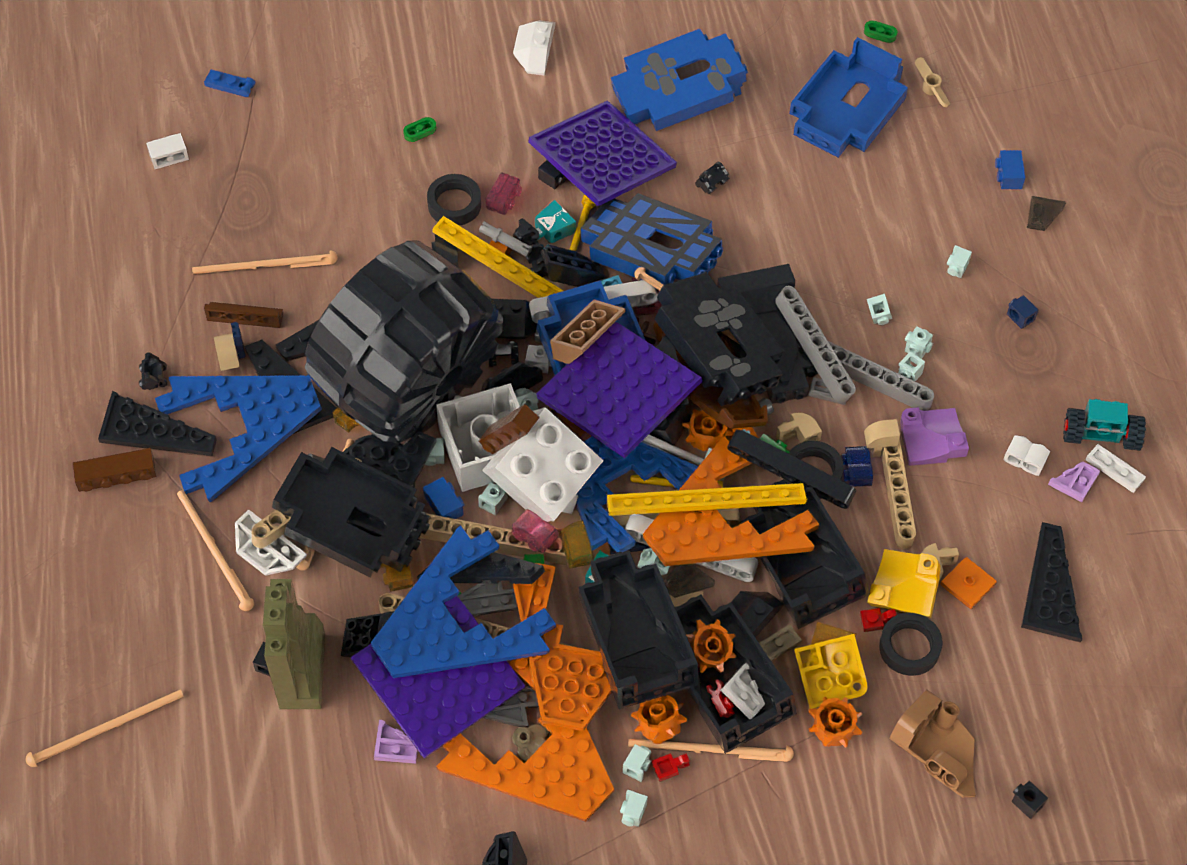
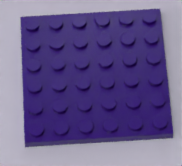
(602, 153)
(619, 389)
(441, 703)

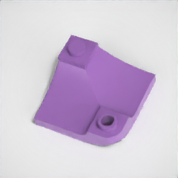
(932, 436)

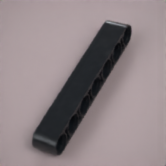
(791, 468)

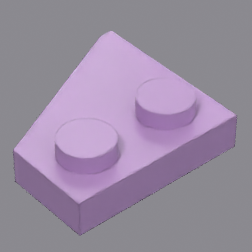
(1076, 481)
(393, 745)

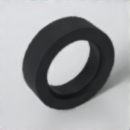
(450, 182)
(820, 450)
(916, 622)

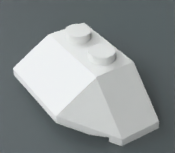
(534, 45)
(272, 559)

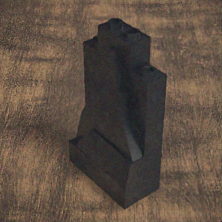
(760, 291)
(816, 580)
(637, 631)
(774, 690)

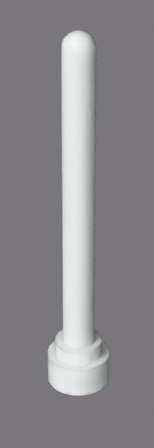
(673, 449)

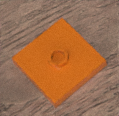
(968, 582)

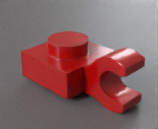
(874, 619)
(721, 702)
(667, 767)

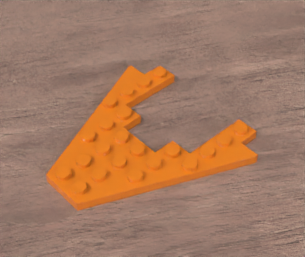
(706, 535)
(568, 679)
(559, 776)

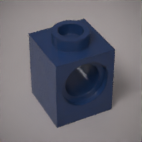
(1022, 311)

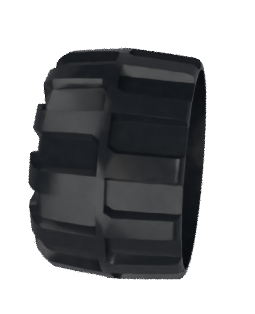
(402, 340)

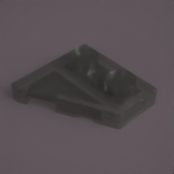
(1043, 212)
(687, 580)

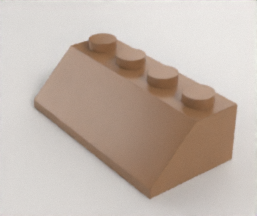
(584, 330)

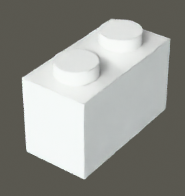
(167, 151)

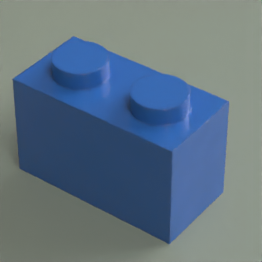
(1010, 169)
(443, 500)

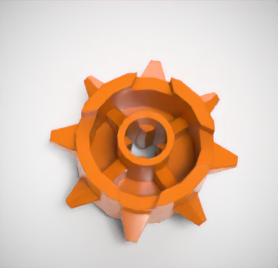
(705, 431)
(719, 642)
(659, 719)
(844, 724)

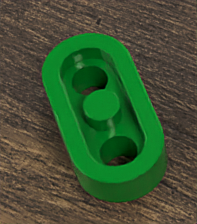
(880, 31)
(417, 129)

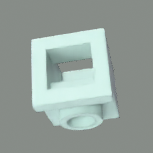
(958, 261)
(878, 304)
(908, 370)
(493, 502)
(637, 762)
(633, 808)

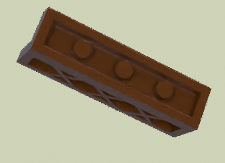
(243, 314)

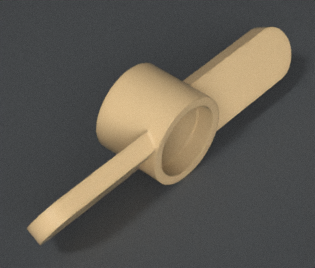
(930, 77)

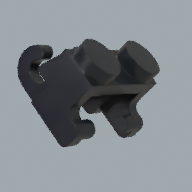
(712, 177)
(526, 233)
(536, 259)
(506, 349)
(152, 372)

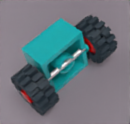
(1105, 422)

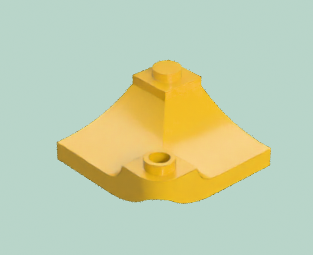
(906, 583)
(831, 670)

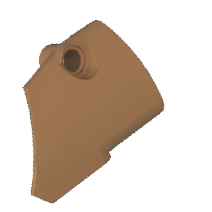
(939, 741)

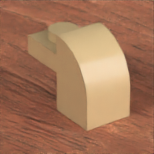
(226, 351)
(801, 426)
(880, 435)
(945, 556)

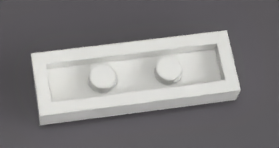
(1115, 468)

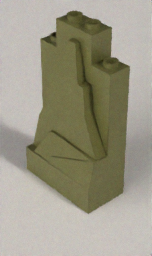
(293, 648)

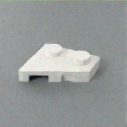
(744, 692)

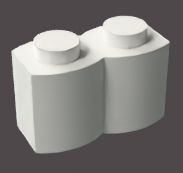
(1026, 455)

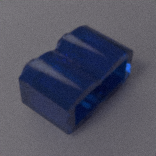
(858, 466)

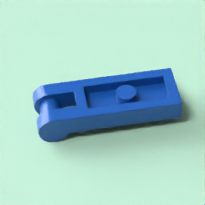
(229, 83)

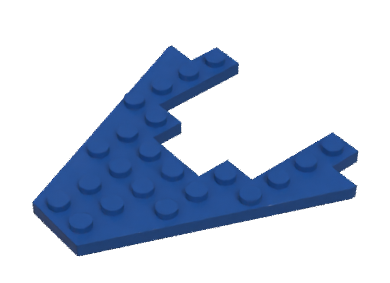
(269, 407)
(593, 495)
(426, 637)

